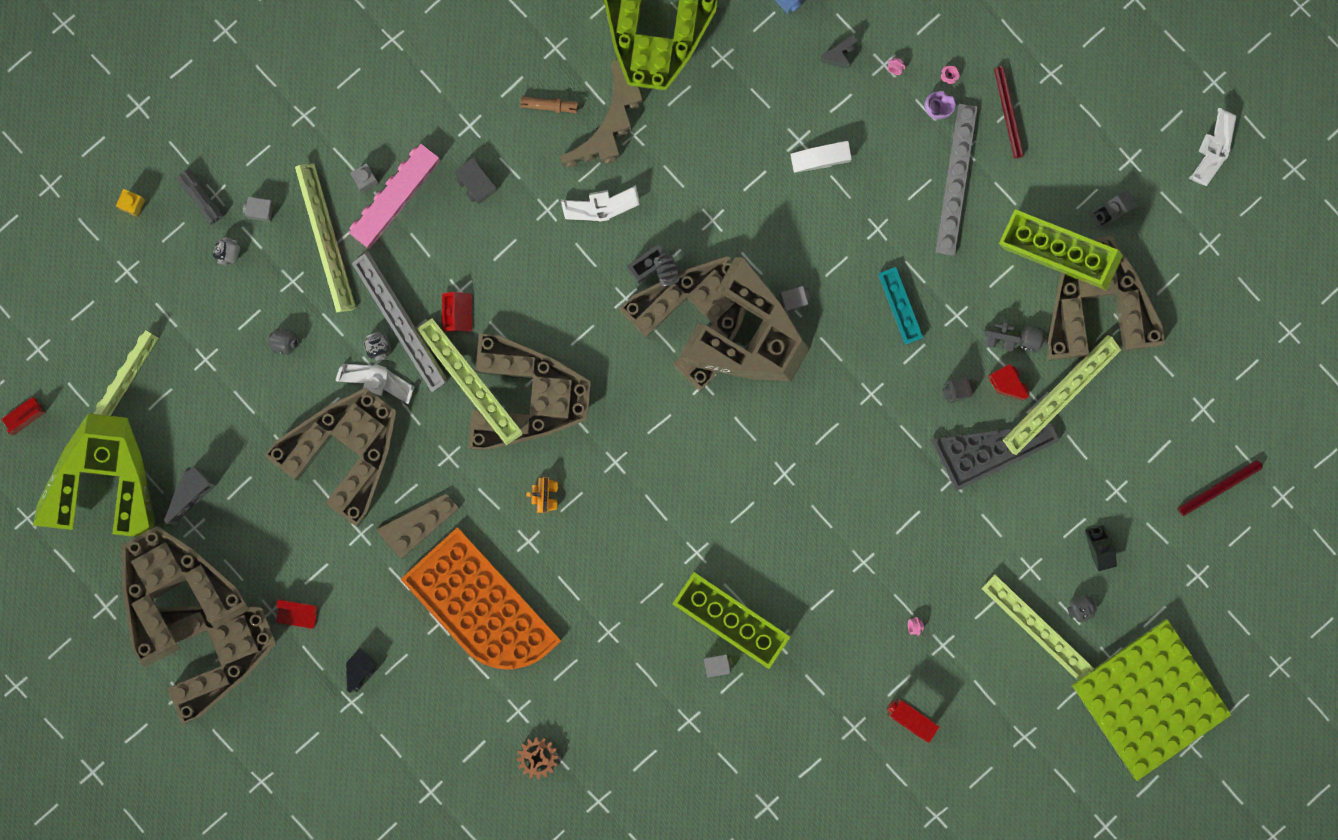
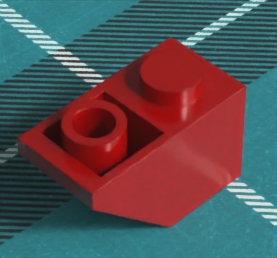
(1007, 383)

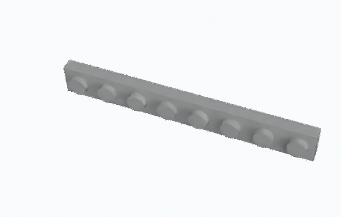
(956, 179)
(400, 322)

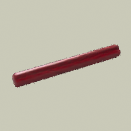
(1009, 113)
(1219, 488)

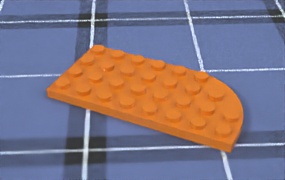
(479, 605)

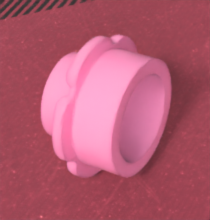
(896, 66)
(950, 79)
(915, 626)

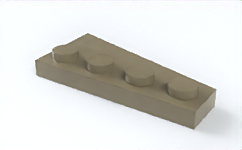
(415, 526)

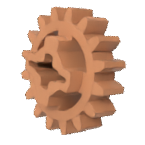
(528, 755)

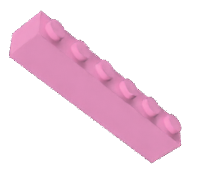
(394, 196)

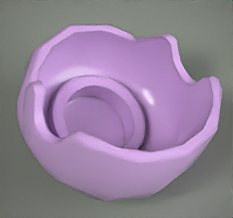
(939, 105)

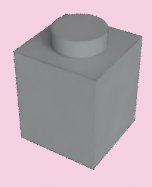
(364, 178)
(258, 209)
(795, 299)
(718, 665)

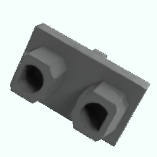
(1010, 338)

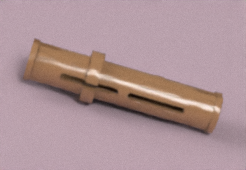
(549, 104)

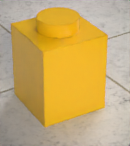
(130, 203)

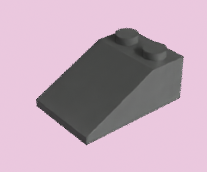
(189, 491)

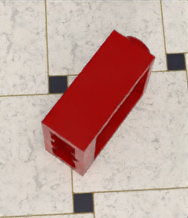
(912, 720)

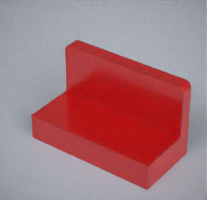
(456, 311)
(23, 416)
(296, 614)

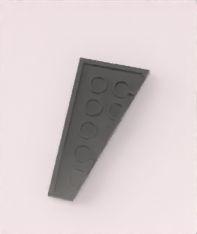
(982, 454)

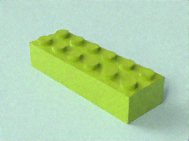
(1060, 249)
(731, 620)

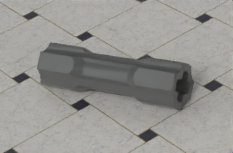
(199, 196)

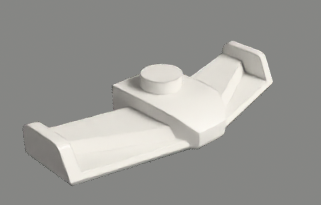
(1215, 148)
(601, 206)
(376, 379)

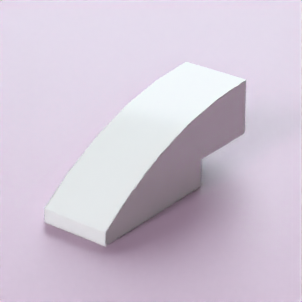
(821, 157)

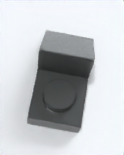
(836, 55)

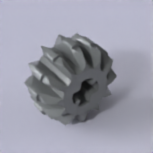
(666, 270)

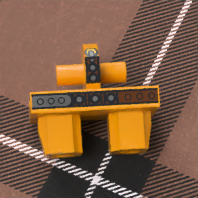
(540, 495)

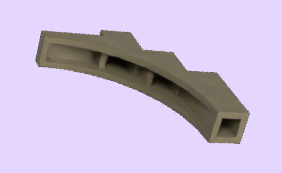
(615, 123)

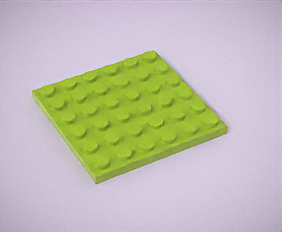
(1151, 700)

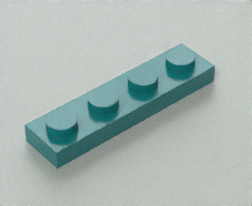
(900, 306)

